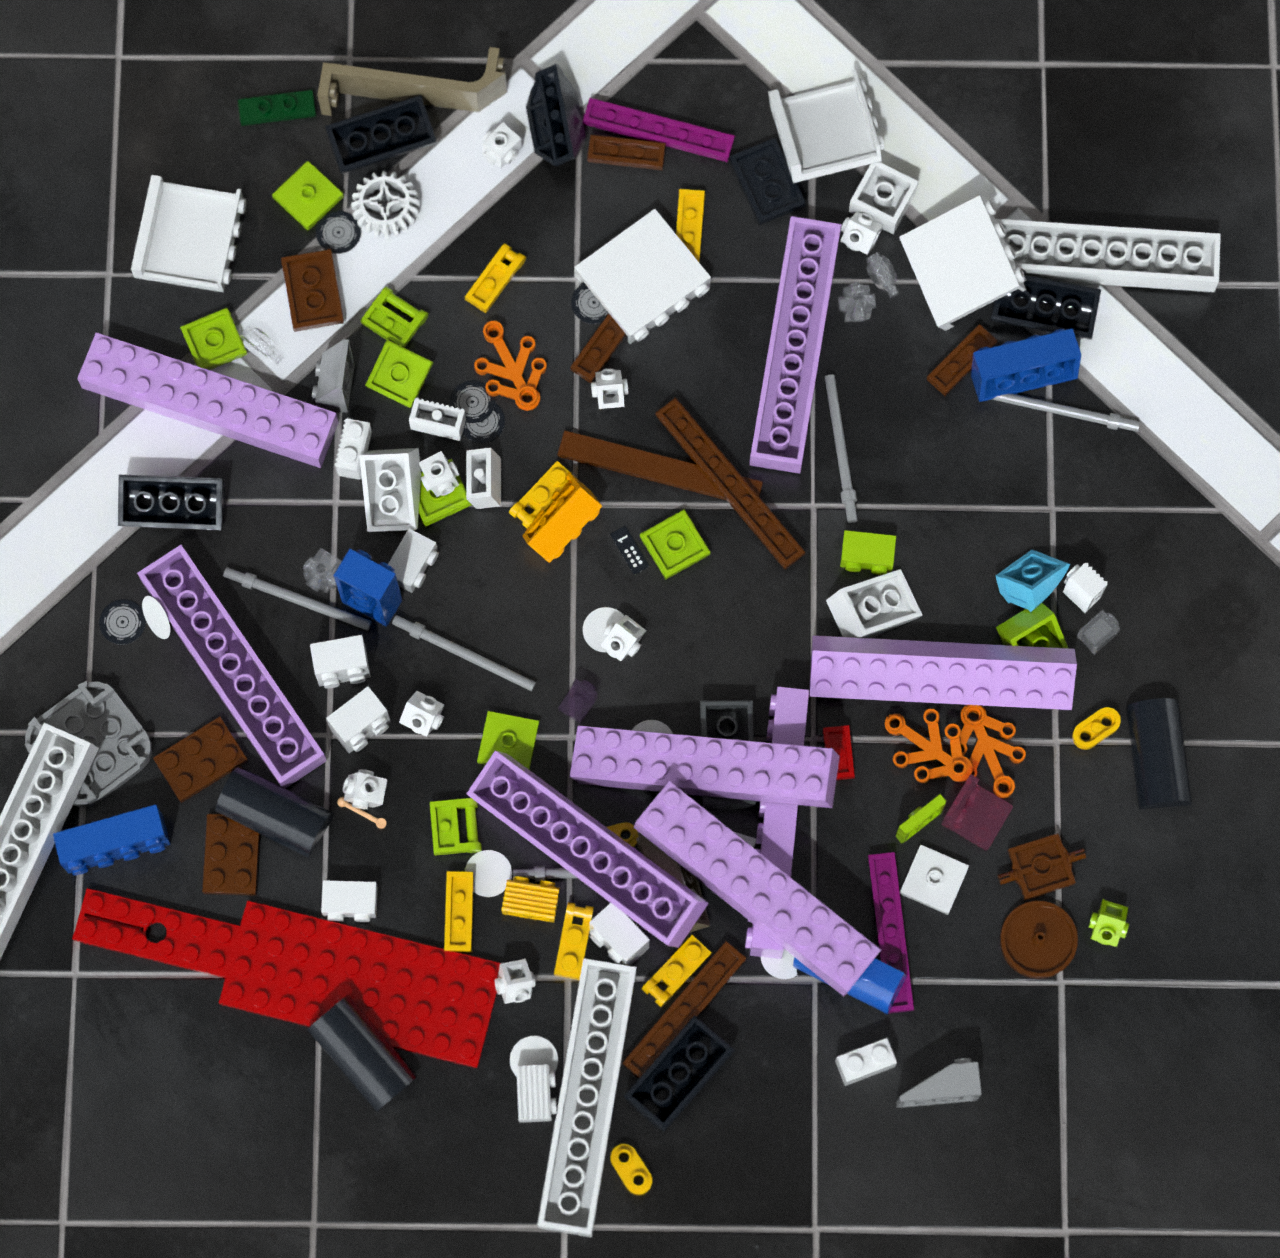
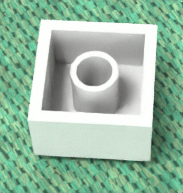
(884, 195)
(340, 661)
(359, 720)
(618, 935)

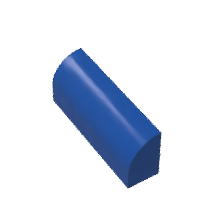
(876, 986)

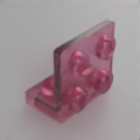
(977, 814)

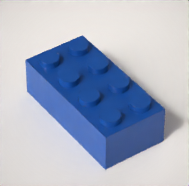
(1025, 364)
(368, 586)
(111, 840)

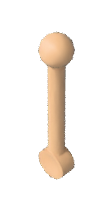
(380, 823)

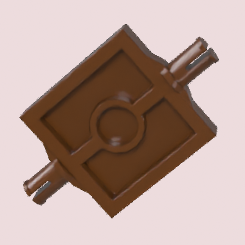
(1041, 866)

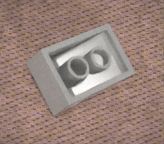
(335, 378)
(951, 1085)

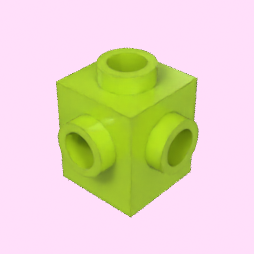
(1109, 923)

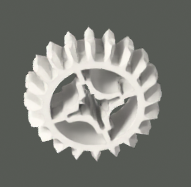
(375, 204)

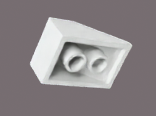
(391, 489)
(874, 606)

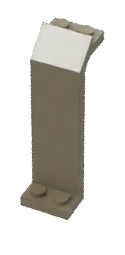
(402, 86)

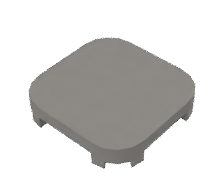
(101, 718)

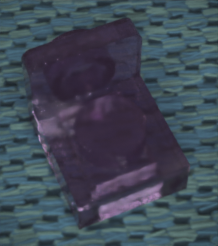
(579, 700)

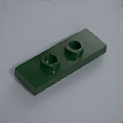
(276, 107)

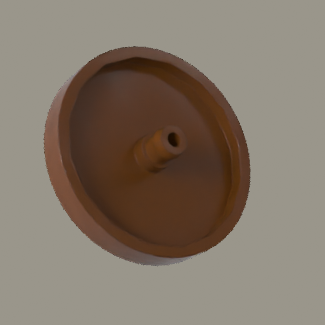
(1038, 939)

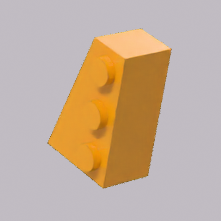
(563, 519)

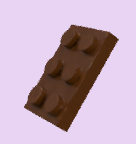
(312, 290)
(200, 759)
(230, 857)

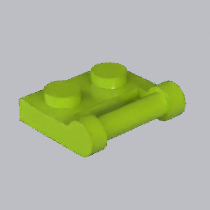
(389, 324)
(446, 828)

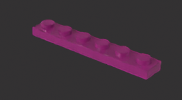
(658, 129)
(890, 923)

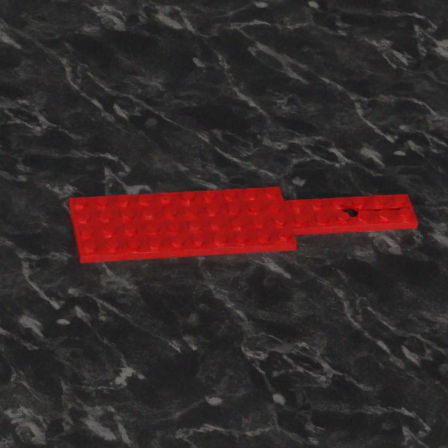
(305, 965)

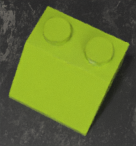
(1032, 629)

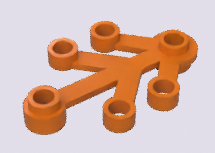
(512, 370)
(987, 745)
(932, 749)

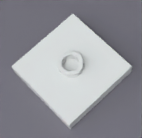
(934, 879)

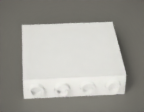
(827, 129)
(188, 235)
(962, 261)
(643, 276)

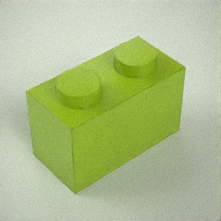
(868, 552)

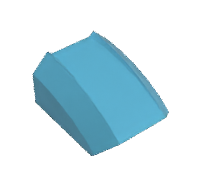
(1031, 579)

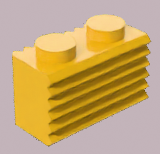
(531, 900)

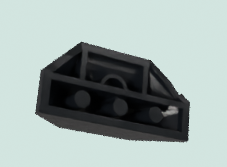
(555, 117)

